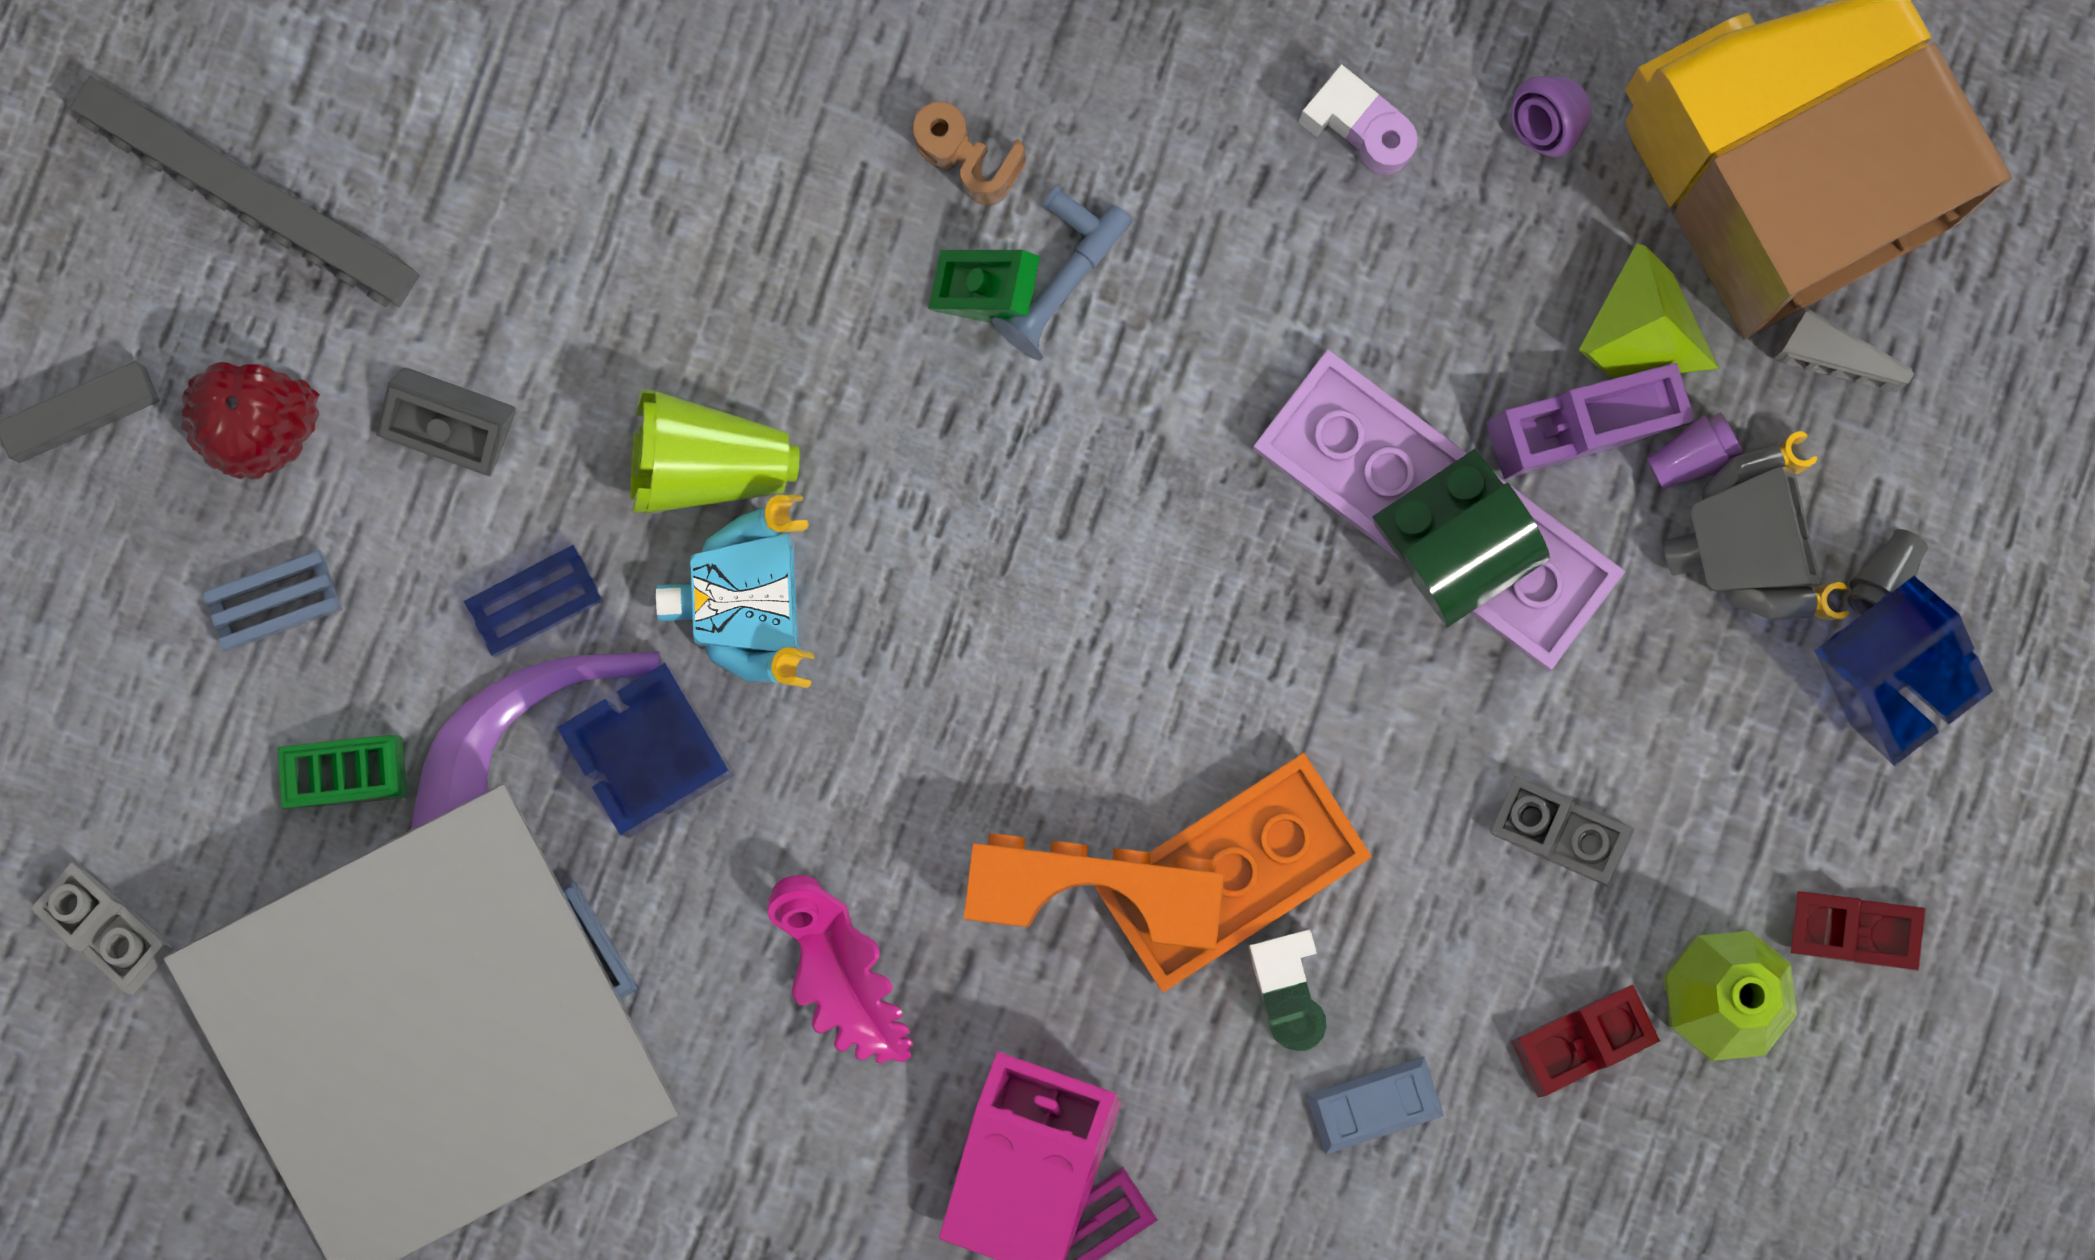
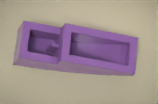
(1589, 420)

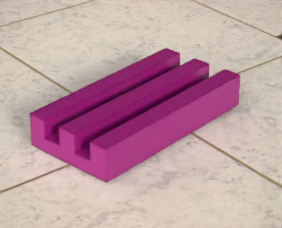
(1132, 1198)

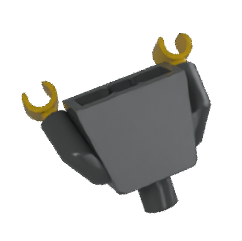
(1756, 537)

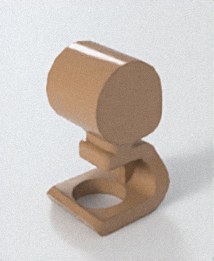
(944, 142)

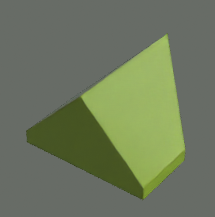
(1646, 323)

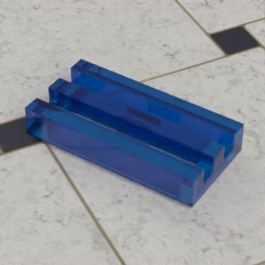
(487, 624)

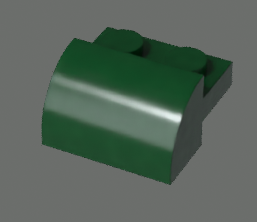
(1463, 537)

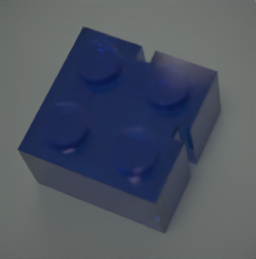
(1898, 644)
(651, 753)

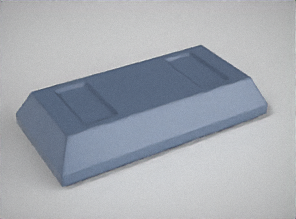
(1374, 1105)

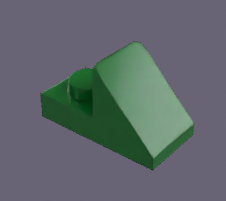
(984, 283)

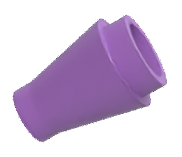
(1695, 452)

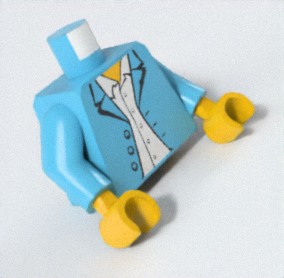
(745, 596)

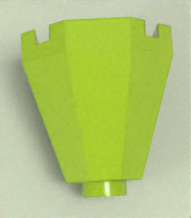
(1706, 1002)

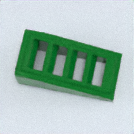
(391, 768)

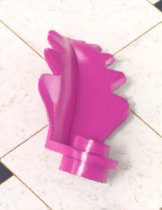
(838, 972)

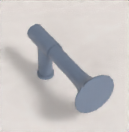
(1097, 241)

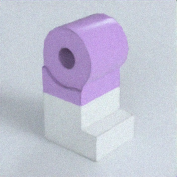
(1365, 120)

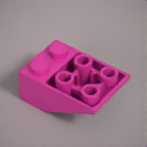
(1028, 1162)

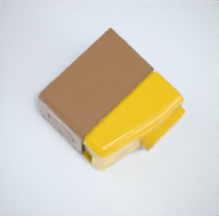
(1809, 150)

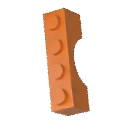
(1015, 883)

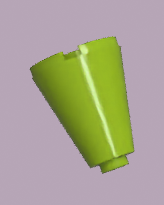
(704, 456)

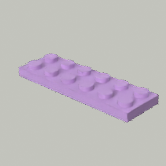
(1368, 450)

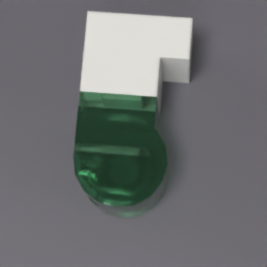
(1291, 1013)

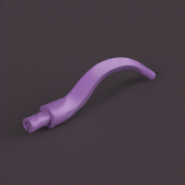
(464, 746)

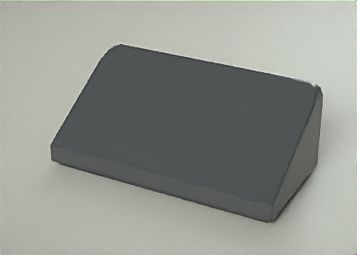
(445, 420)

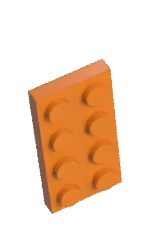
(1276, 851)

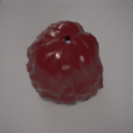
(260, 431)

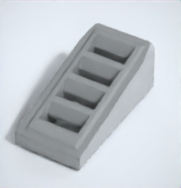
(1832, 351)

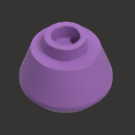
(1550, 114)

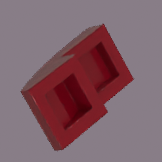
(1858, 930)
(1585, 1041)

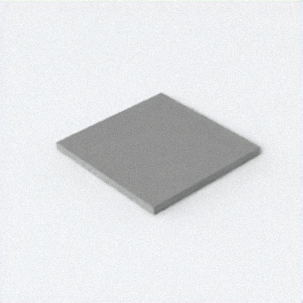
(422, 1033)

